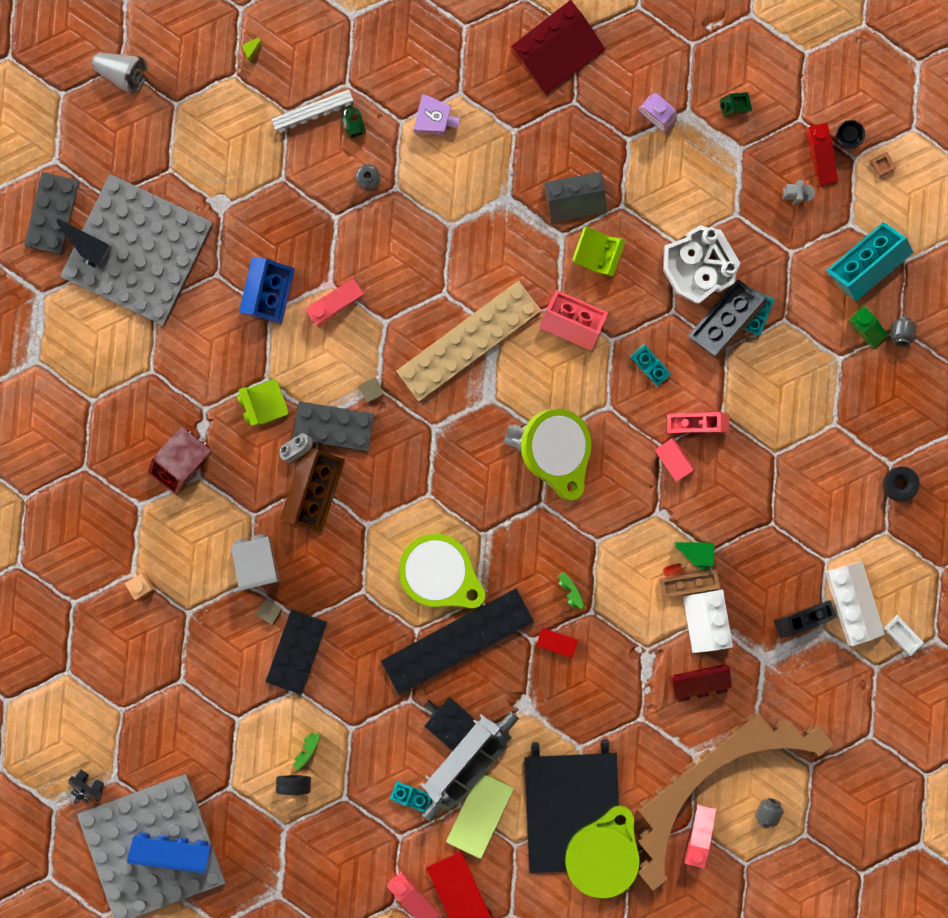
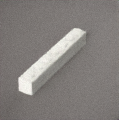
(312, 111)

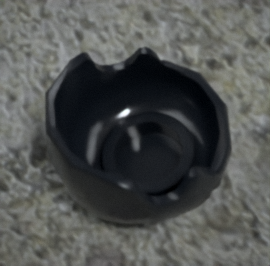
(850, 134)

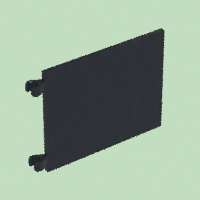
(563, 798)

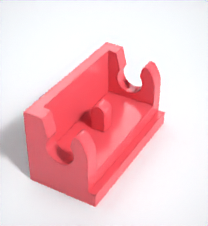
(674, 459)

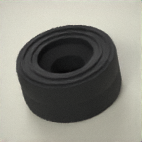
(909, 476)
(293, 785)

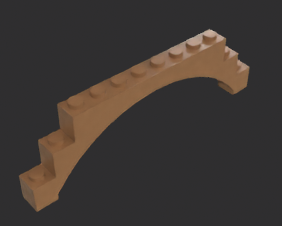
(745, 739)

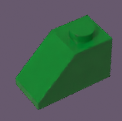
(867, 327)
(697, 553)

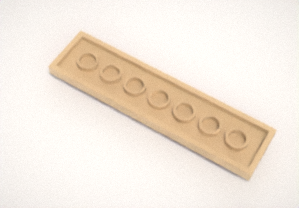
(468, 341)

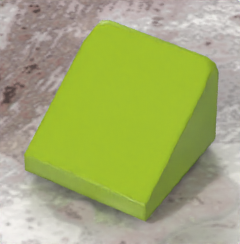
(251, 48)

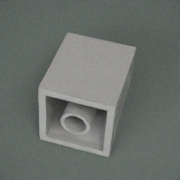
(254, 562)

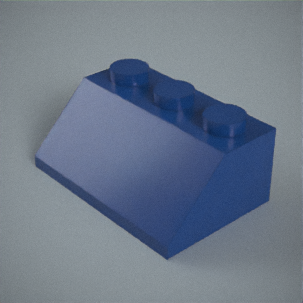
(266, 290)

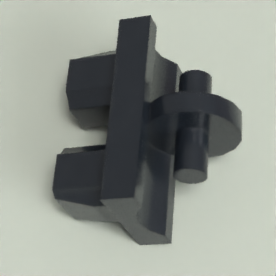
(78, 782)

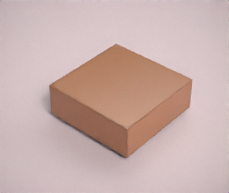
(882, 164)

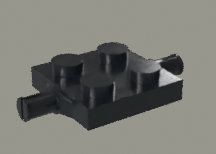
(449, 722)

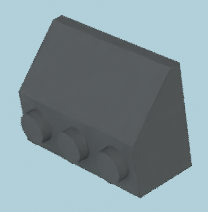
(576, 197)

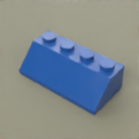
(170, 853)

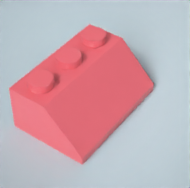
(573, 320)

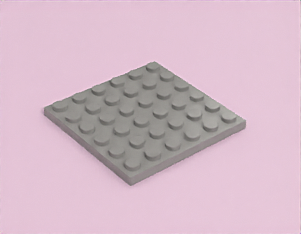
(150, 250)
(158, 810)

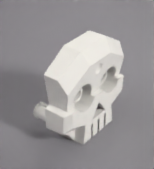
(686, 271)

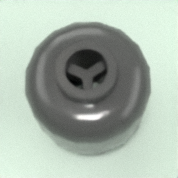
(368, 171)
(903, 332)
(769, 813)

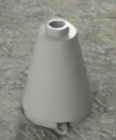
(121, 70)

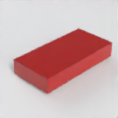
(557, 642)

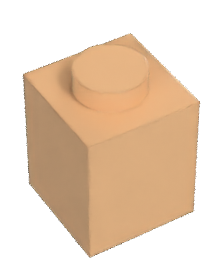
(139, 586)

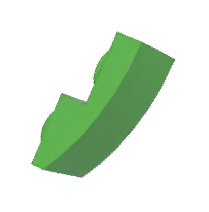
(574, 596)
(310, 745)

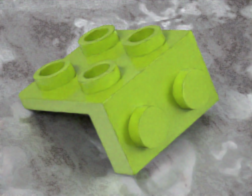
(598, 252)
(263, 403)

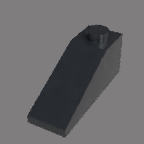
(88, 247)
(805, 619)

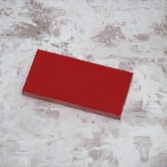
(457, 888)

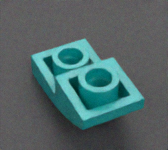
(757, 323)
(650, 365)
(411, 796)

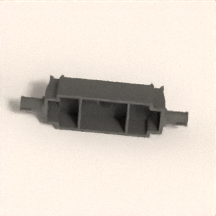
(467, 763)

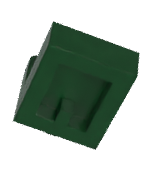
(735, 104)

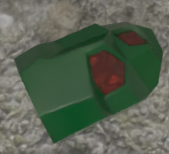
(353, 122)

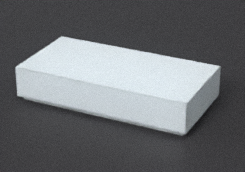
(903, 635)

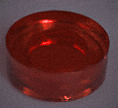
(672, 569)

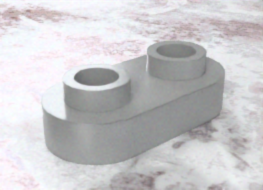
(296, 448)

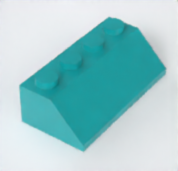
(870, 261)

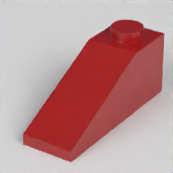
(822, 153)

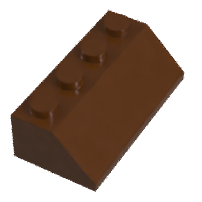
(312, 489)

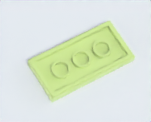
(480, 815)

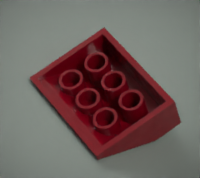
(557, 47)

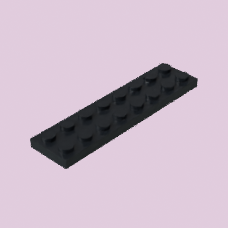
(457, 641)

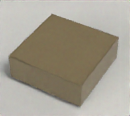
(371, 390)
(268, 611)

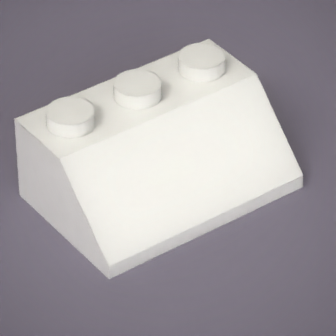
(707, 621)

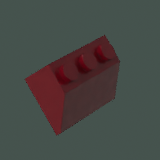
(700, 682)

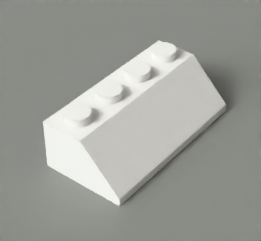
(854, 603)

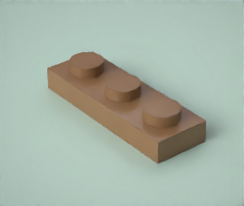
(689, 583)

